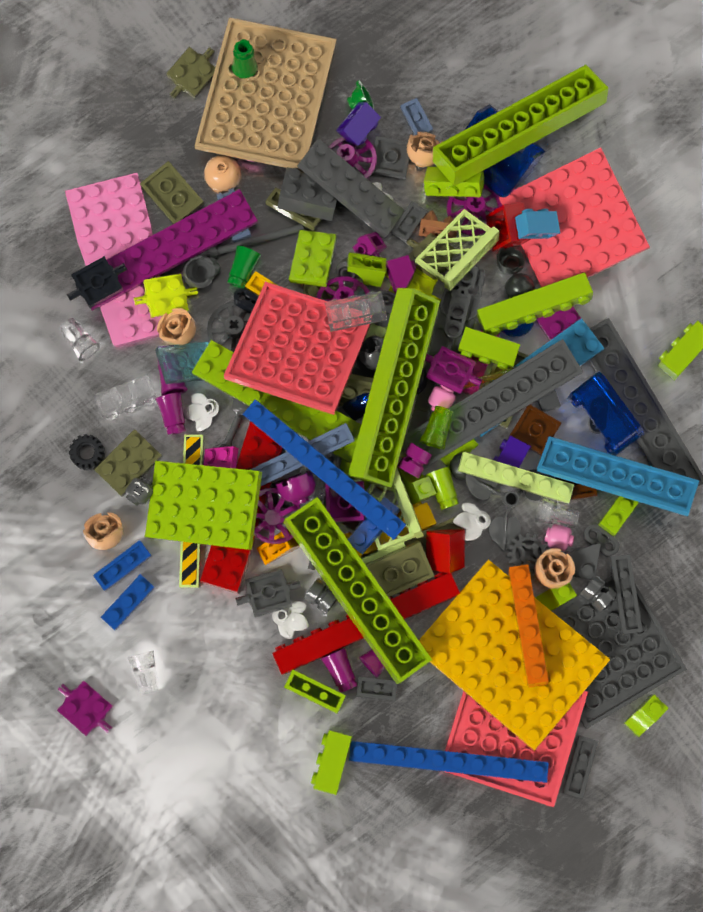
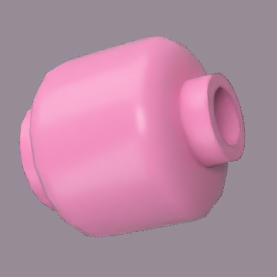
(441, 397)
(559, 537)

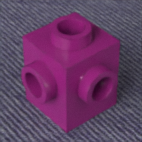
(370, 244)

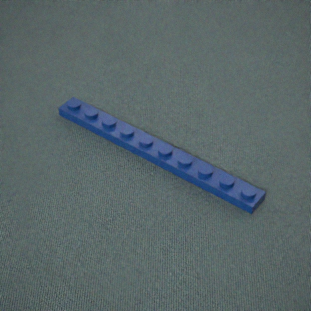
(324, 469)
(449, 761)

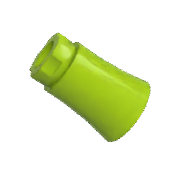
(444, 487)

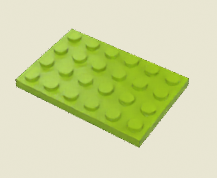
(203, 504)

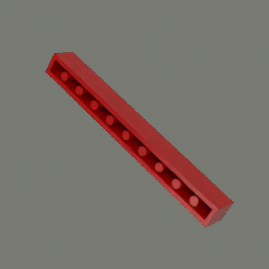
(346, 633)

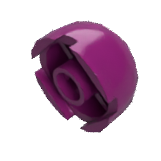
(297, 487)

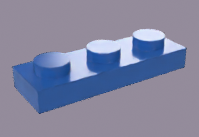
(368, 531)
(122, 565)
(127, 602)

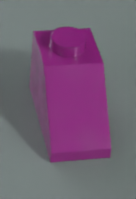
(400, 272)

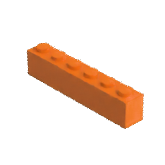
(528, 626)

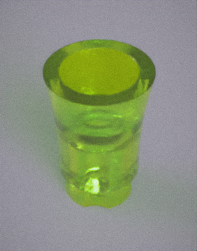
(437, 428)

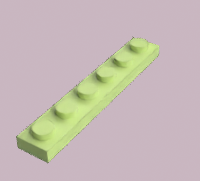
(515, 477)

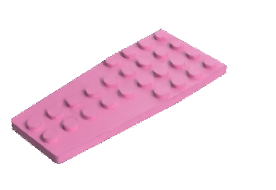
(106, 222)

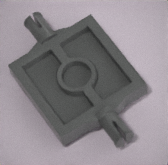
(268, 593)

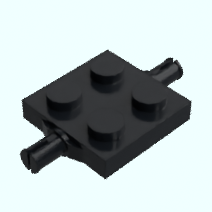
(97, 282)

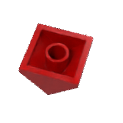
(446, 550)

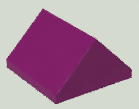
(340, 509)

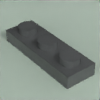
(580, 767)

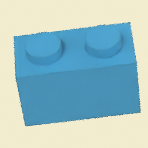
(537, 224)

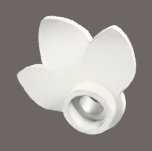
(199, 413)
(470, 521)
(293, 619)

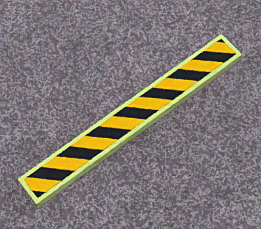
(190, 552)

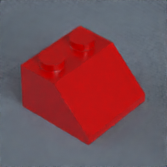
(504, 220)

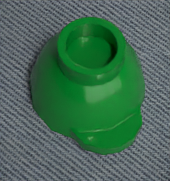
(359, 94)

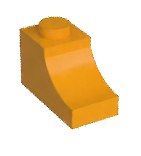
(272, 552)

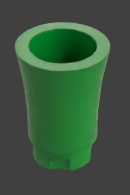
(244, 61)
(242, 266)

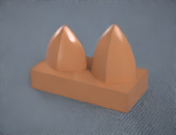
(430, 224)

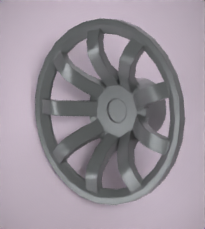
(232, 326)

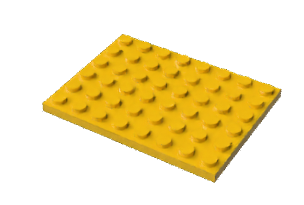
(481, 653)

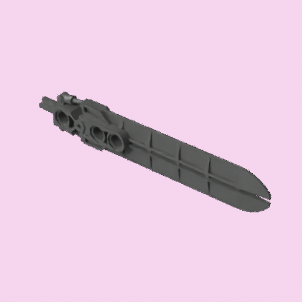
(450, 301)

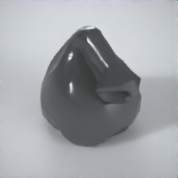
(370, 352)

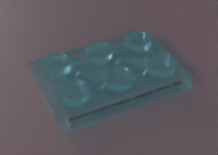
(179, 361)

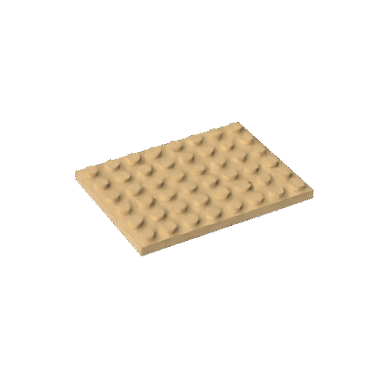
(277, 108)

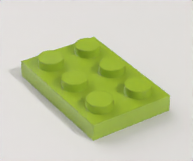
(313, 258)

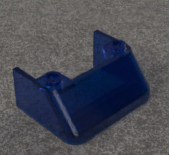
(607, 413)

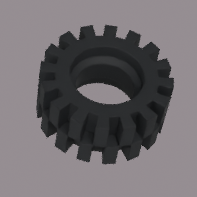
(81, 442)

